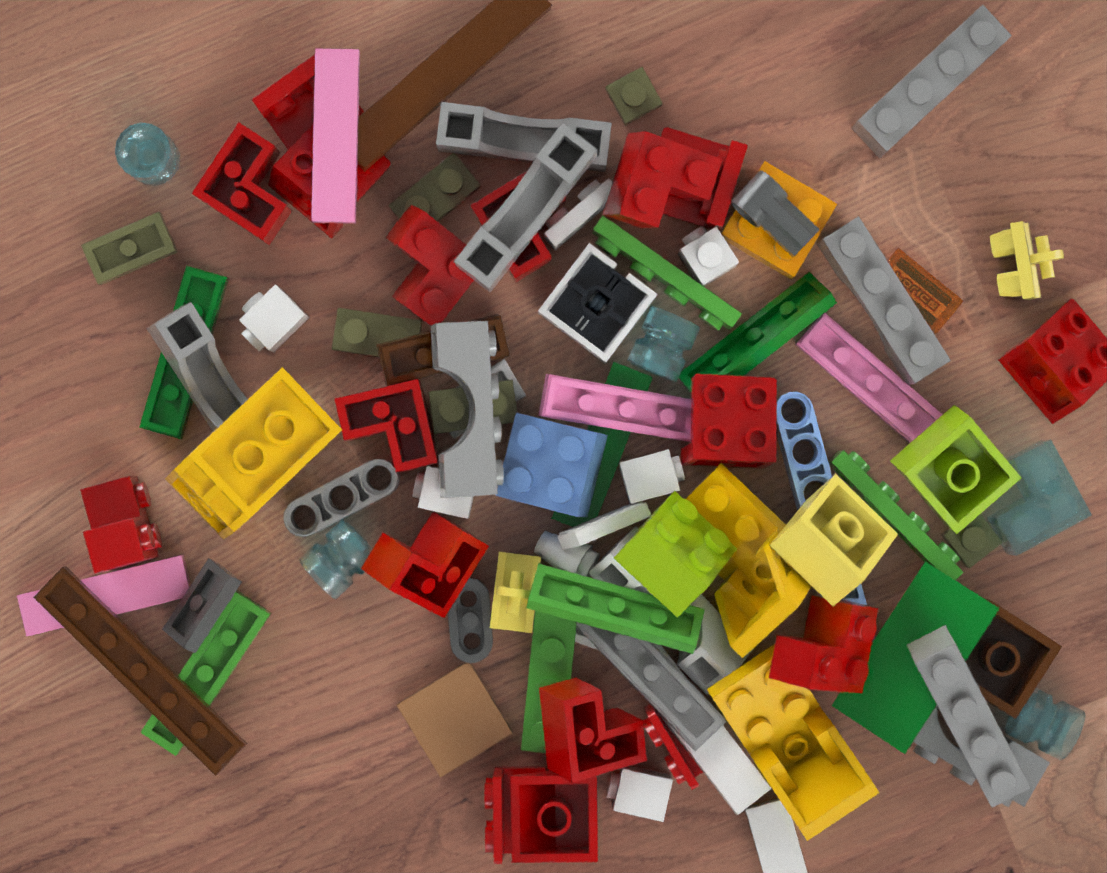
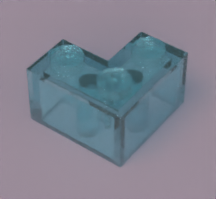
(1048, 501)

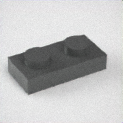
(201, 605)

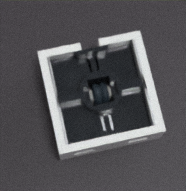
(596, 281)

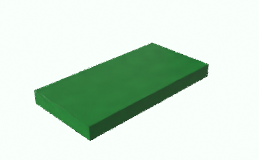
(895, 695)

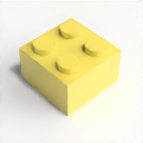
(834, 540)

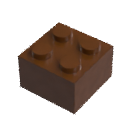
(1010, 661)

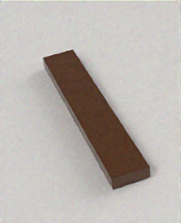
(443, 74)
(140, 670)

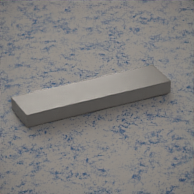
(659, 684)

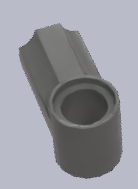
(767, 206)

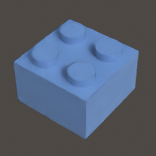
(552, 465)

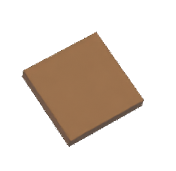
(454, 718)

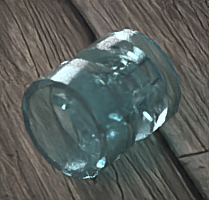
(147, 154)
(663, 344)
(337, 560)
(1051, 725)

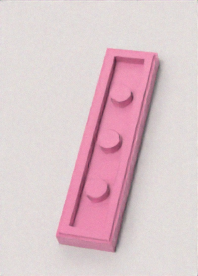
(335, 135)
(867, 378)
(616, 407)
(119, 591)

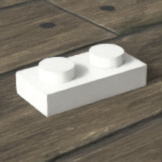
(566, 224)

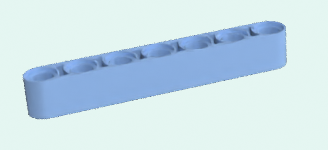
(816, 470)

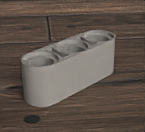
(322, 504)

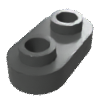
(471, 620)

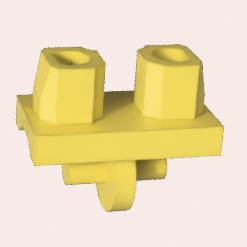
(1018, 242)
(511, 592)

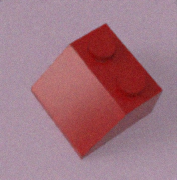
(553, 819)

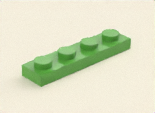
(679, 285)
(883, 501)
(613, 608)
(215, 659)
(549, 663)

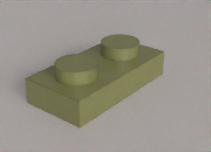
(439, 190)
(129, 248)
(361, 331)
(451, 407)

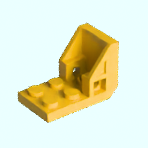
(253, 454)
(757, 581)
(793, 745)

